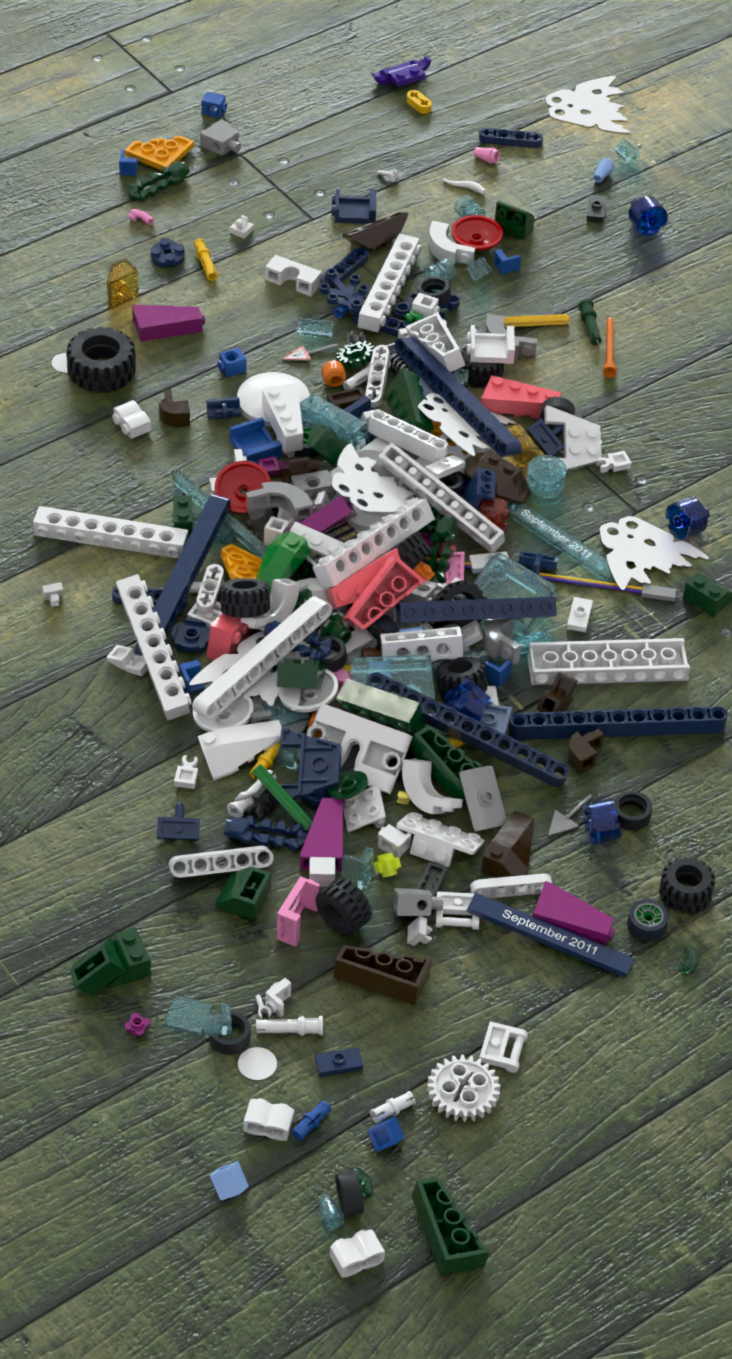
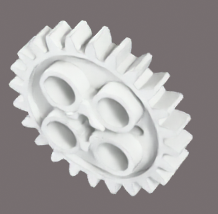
(446, 1078)

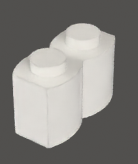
(131, 419)
(268, 1119)
(357, 1253)

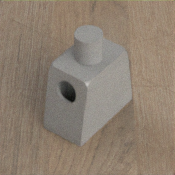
(220, 138)
(406, 902)

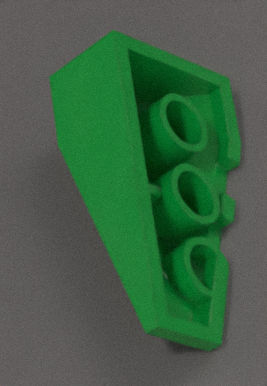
(283, 557)

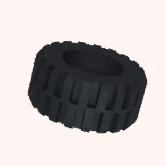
(103, 374)

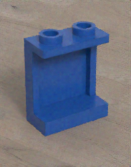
(255, 441)

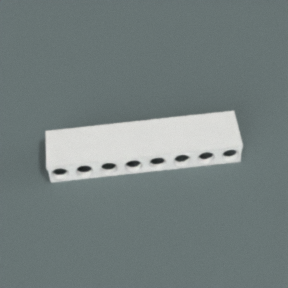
(609, 661)

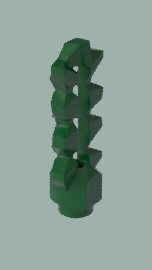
(177, 172)
(444, 532)
(333, 628)

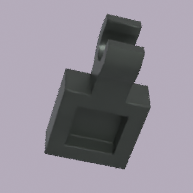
(263, 802)

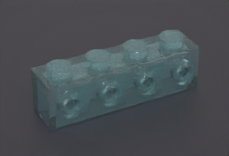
(345, 425)

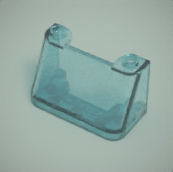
(509, 579)

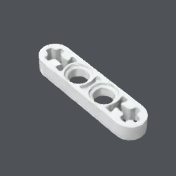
(378, 375)
(490, 888)

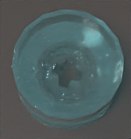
(546, 479)

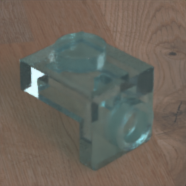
(627, 151)

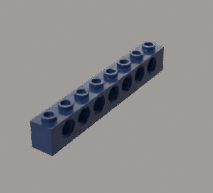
(476, 609)

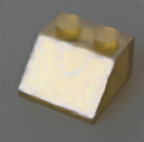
(122, 283)
(529, 447)

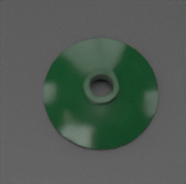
(350, 785)

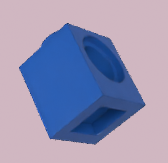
(213, 104)
(232, 362)

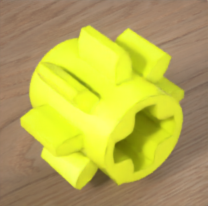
(387, 864)

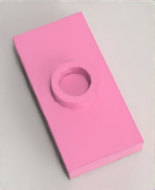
(456, 568)

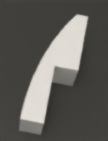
(127, 660)

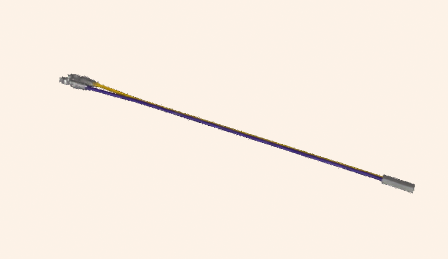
(648, 591)

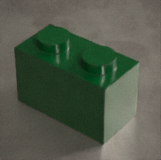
(183, 512)

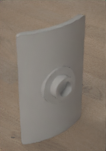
(483, 798)

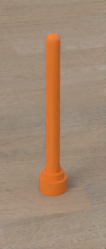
(609, 367)

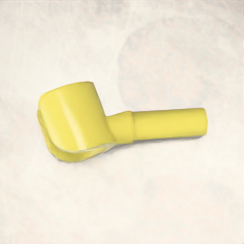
(403, 798)

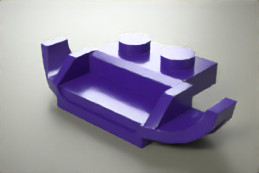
(403, 73)

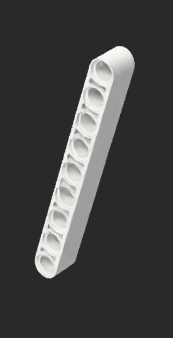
(262, 657)

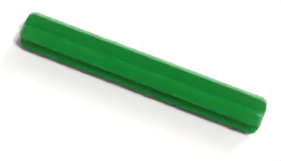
(283, 797)

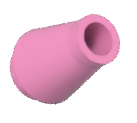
(489, 155)

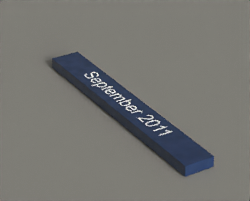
(550, 935)

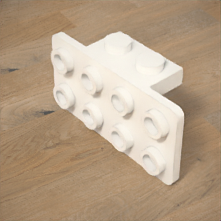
(437, 841)

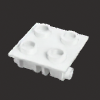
(364, 809)

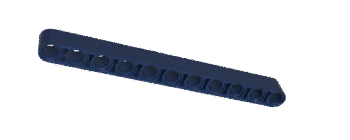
(458, 397)
(190, 562)
(618, 722)
(478, 730)

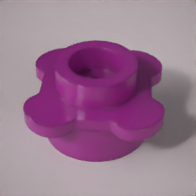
(137, 1030)

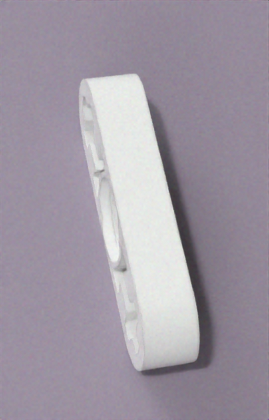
(211, 595)

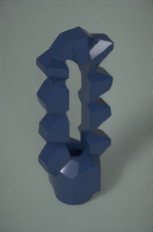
(305, 651)
(238, 829)

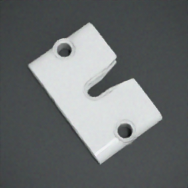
(376, 743)

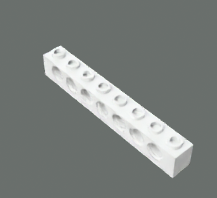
(389, 283)
(442, 497)
(110, 532)
(373, 543)
(172, 705)

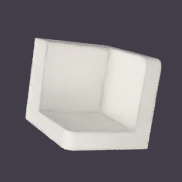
(322, 870)

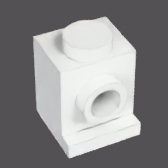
(425, 305)
(393, 840)

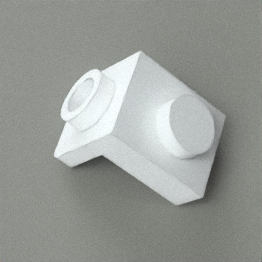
(276, 995)

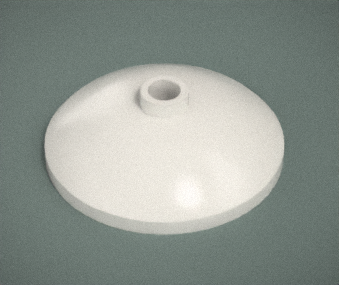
(312, 698)
(235, 714)

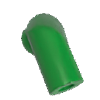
(413, 316)

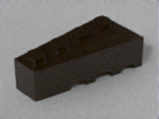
(383, 973)

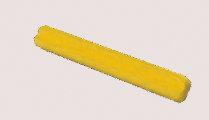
(536, 320)

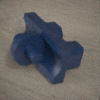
(223, 407)

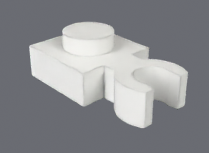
(617, 461)
(186, 774)

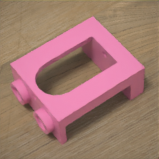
(289, 921)

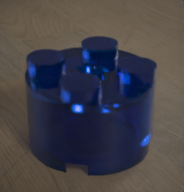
(647, 215)
(687, 517)
(468, 699)
(602, 821)

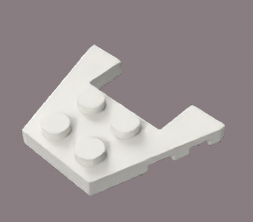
(581, 438)

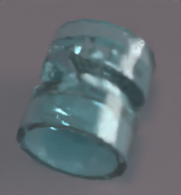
(468, 206)
(442, 268)

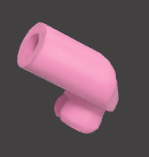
(142, 215)

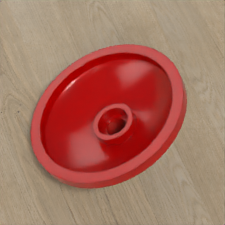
(477, 232)
(237, 478)

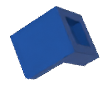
(127, 166)
(504, 264)
(188, 672)
(497, 674)
(385, 1134)

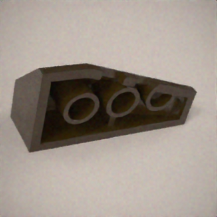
(510, 848)

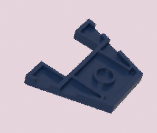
(318, 763)

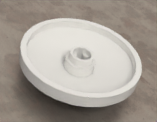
(251, 393)

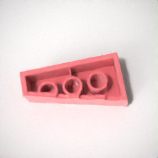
(515, 398)
(353, 586)
(384, 591)
(226, 635)

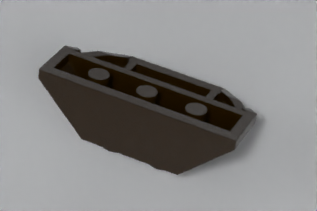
(378, 232)
(298, 466)
(509, 479)

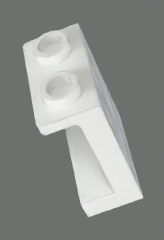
(491, 347)

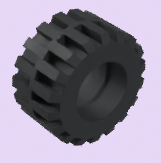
(479, 372)
(413, 550)
(460, 587)
(245, 597)
(452, 672)
(684, 897)
(343, 907)

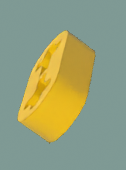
(419, 102)

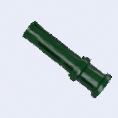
(588, 316)

